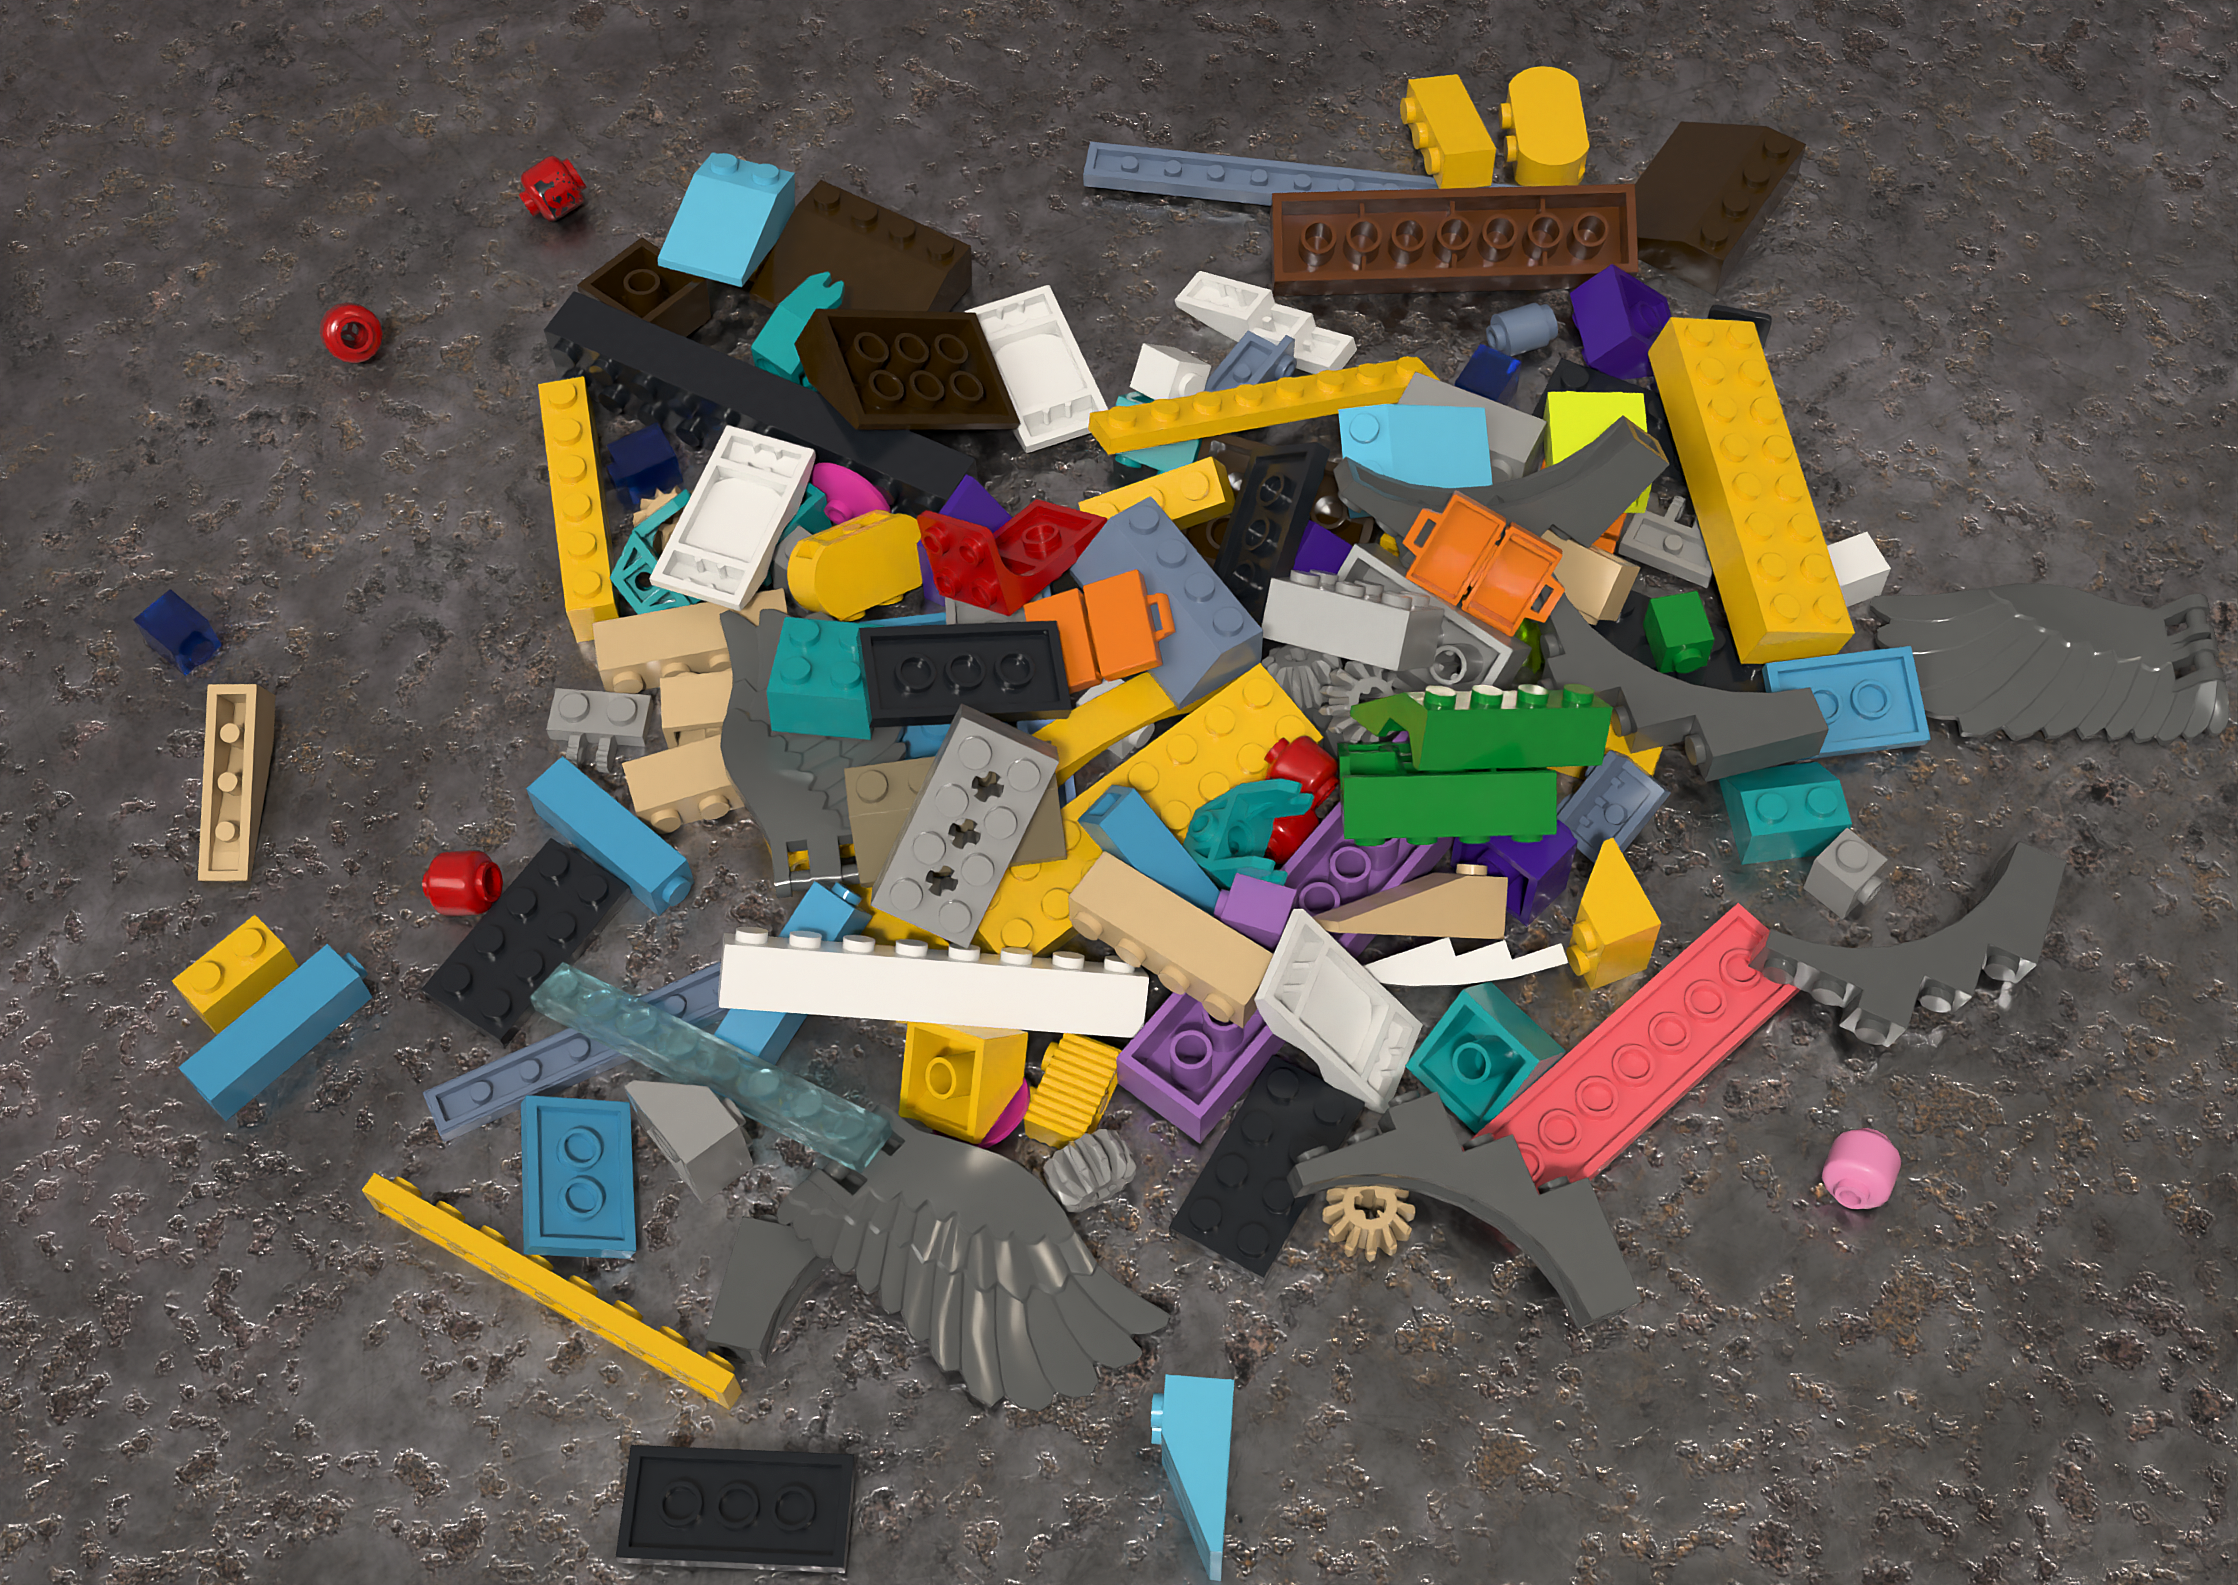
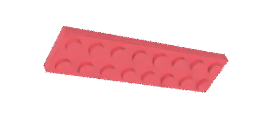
(1644, 1055)

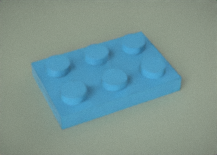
(1864, 696)
(577, 1178)

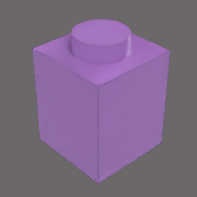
(1256, 909)

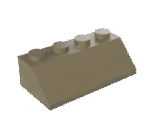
(883, 795)

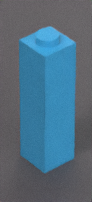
(1135, 835)
(611, 836)
(824, 911)
(277, 1031)

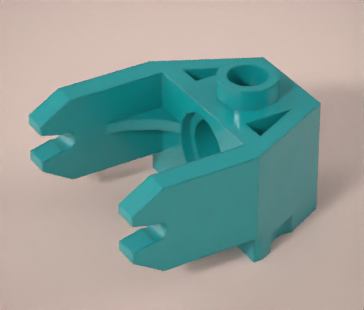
(775, 345)
(642, 557)
(1243, 822)

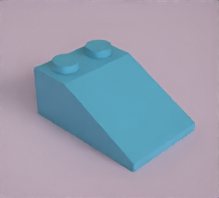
(729, 219)
(1419, 444)
(1195, 1437)

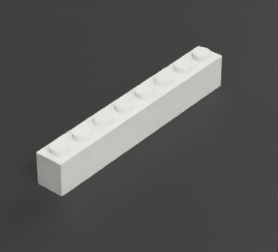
(931, 984)

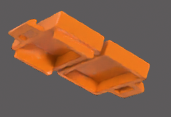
(1501, 576)
(1114, 632)

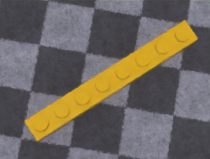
(1252, 405)
(571, 1298)

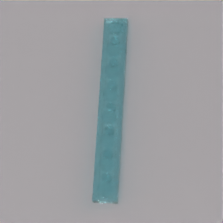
(701, 1059)

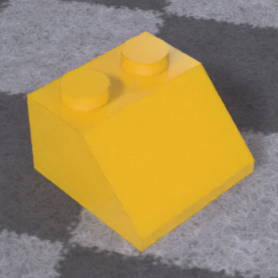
(1613, 923)
(960, 1076)

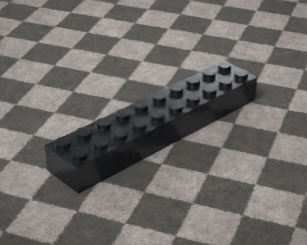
(700, 391)

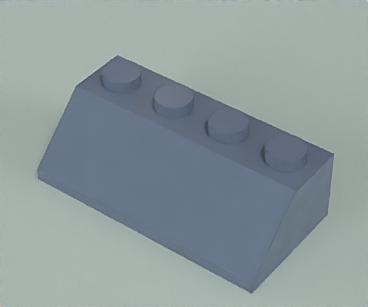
(1213, 630)

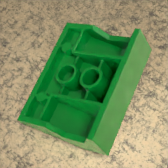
(1494, 726)
(1392, 799)

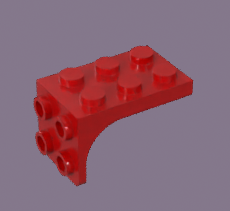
(1011, 564)

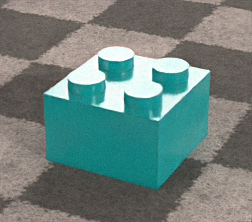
(818, 680)

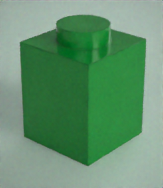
(1678, 632)

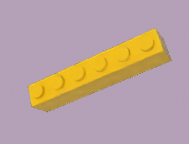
(579, 505)

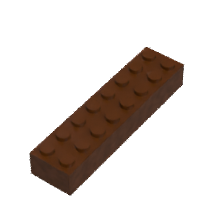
(1450, 239)

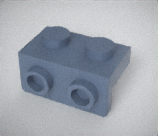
(1254, 362)
(1611, 804)

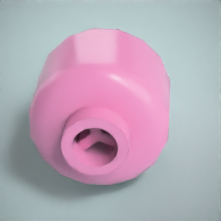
(1861, 1166)

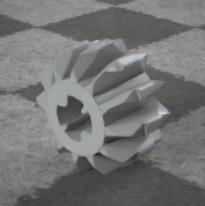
(1302, 673)
(1346, 692)
(1089, 1170)

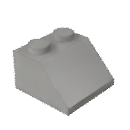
(694, 1133)

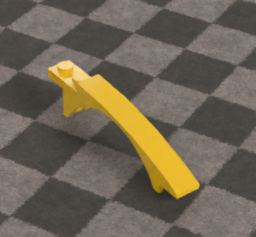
(1109, 719)

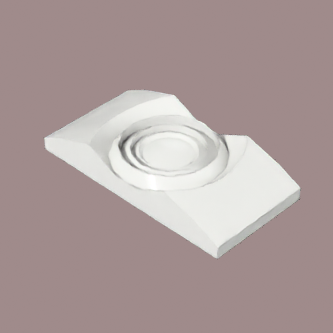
(1040, 367)
(735, 519)
(1336, 1013)

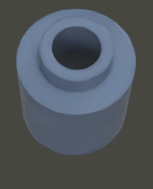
(1522, 329)

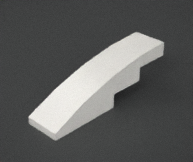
(1239, 307)
(1439, 967)

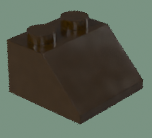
(650, 291)

